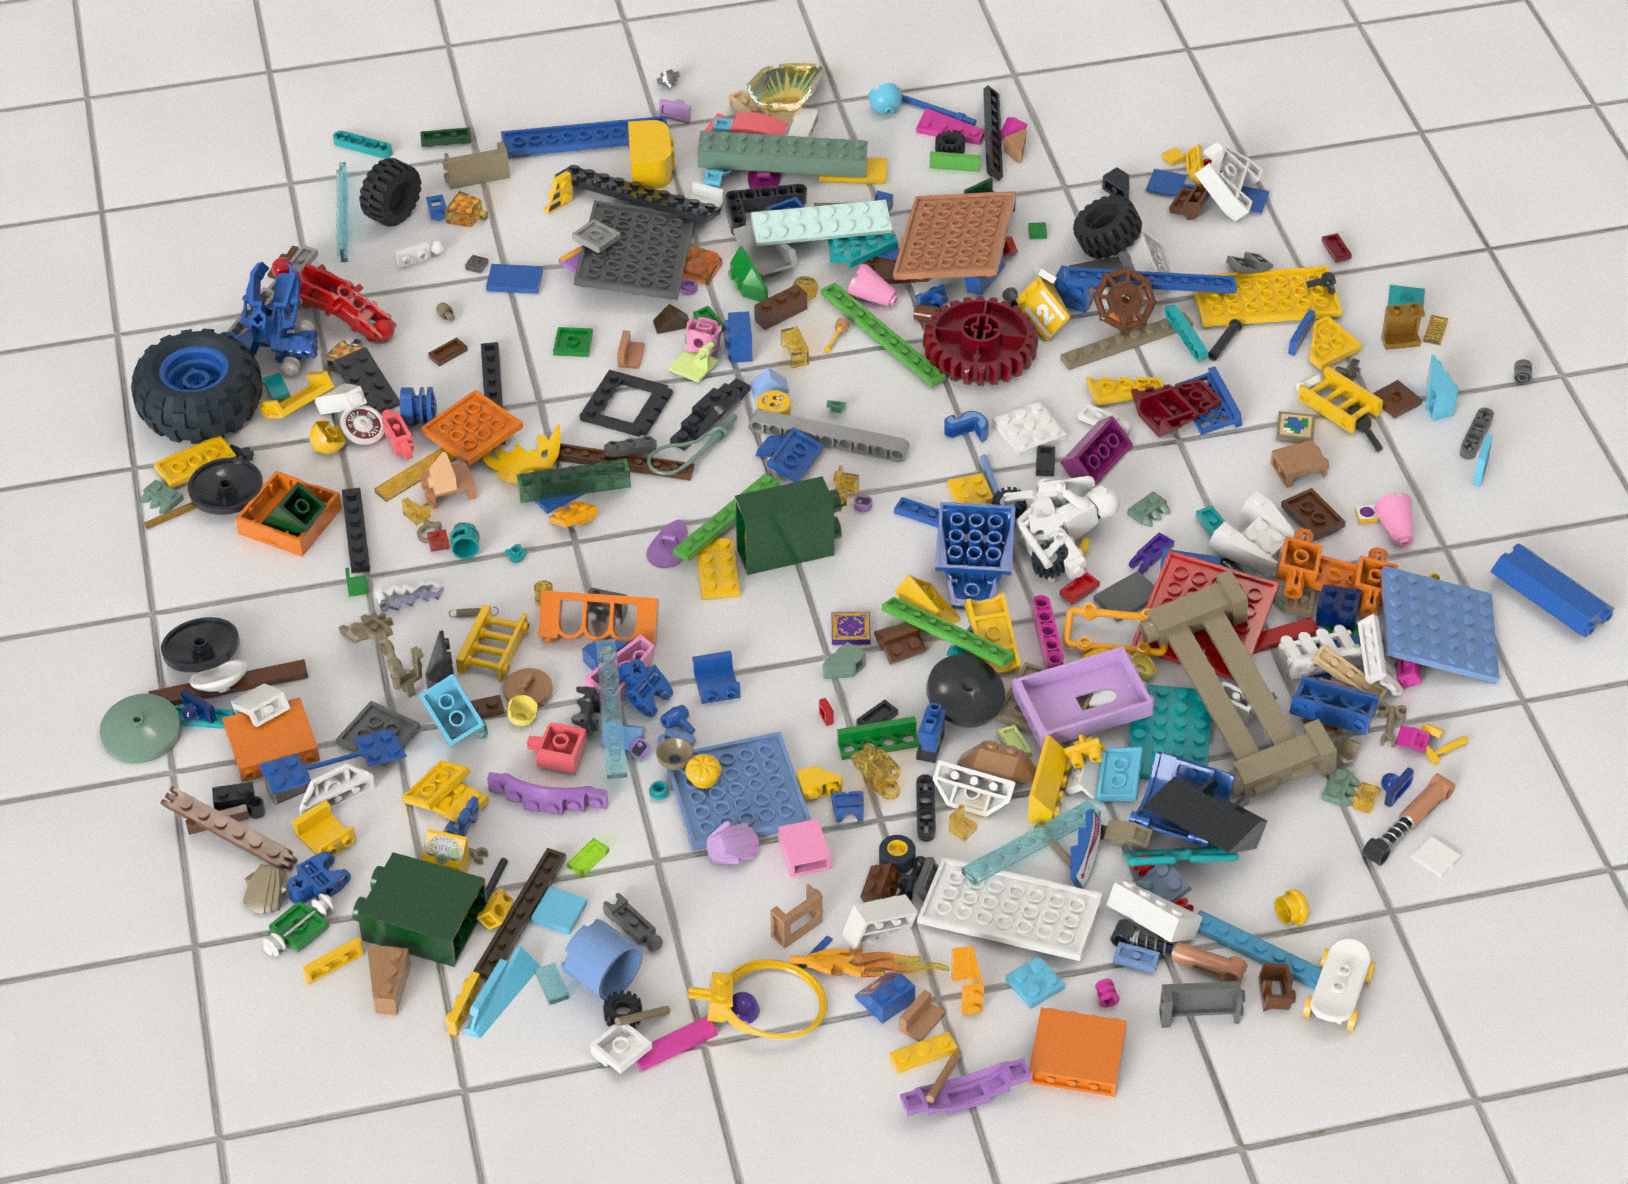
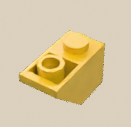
(817, 782)

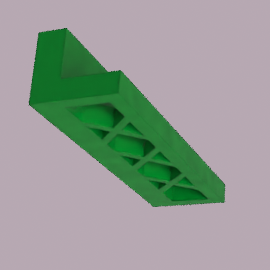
(876, 734)

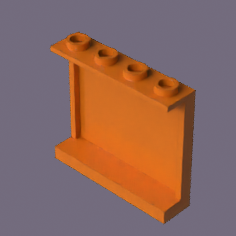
(273, 740)
(1077, 1051)

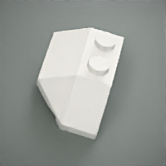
(337, 787)
(975, 790)

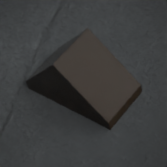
(670, 320)

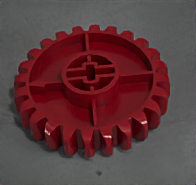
(980, 341)

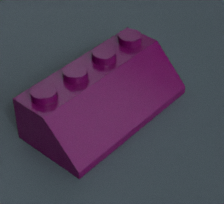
(1097, 450)

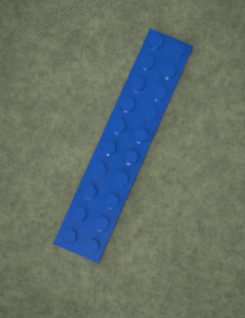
(569, 137)

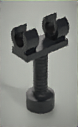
(906, 881)

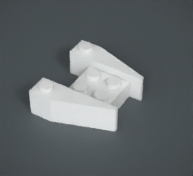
(1227, 176)
(1259, 541)

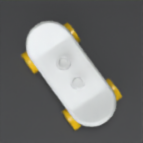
(1340, 982)

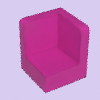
(1012, 126)
(1413, 738)

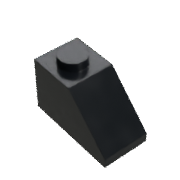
(1116, 182)

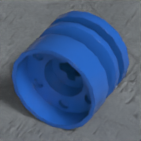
(417, 405)

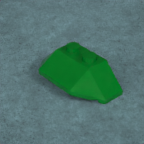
(746, 277)

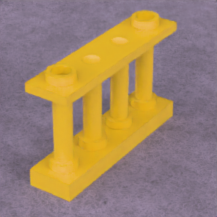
(1346, 388)
(479, 632)

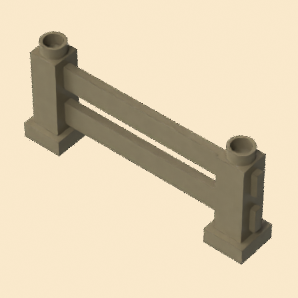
(1254, 769)

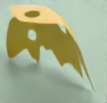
(521, 462)

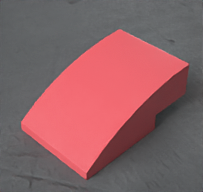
(757, 124)

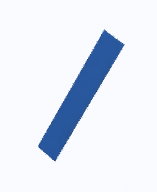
(821, 946)

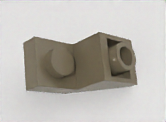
(1127, 832)

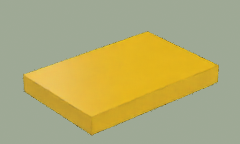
(435, 785)

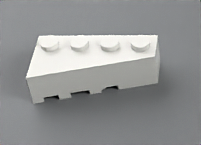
(1154, 912)

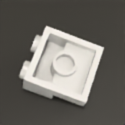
(620, 1047)

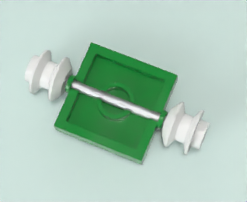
(299, 925)

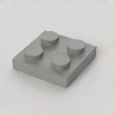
(596, 236)

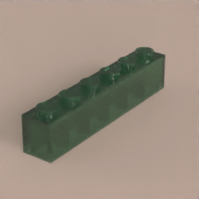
(573, 480)

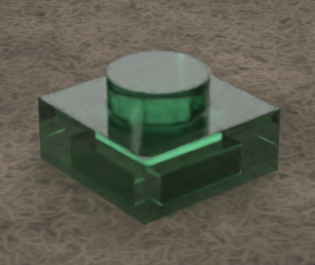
(836, 406)

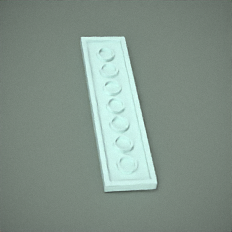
(821, 222)

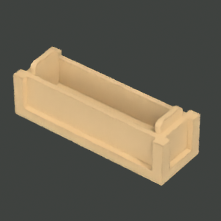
(744, 103)

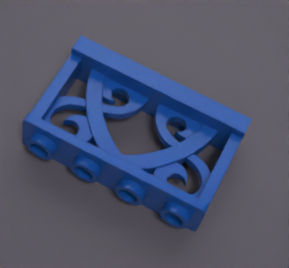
(1356, 711)

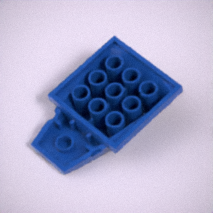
(974, 548)

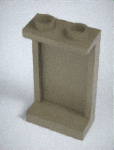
(476, 167)

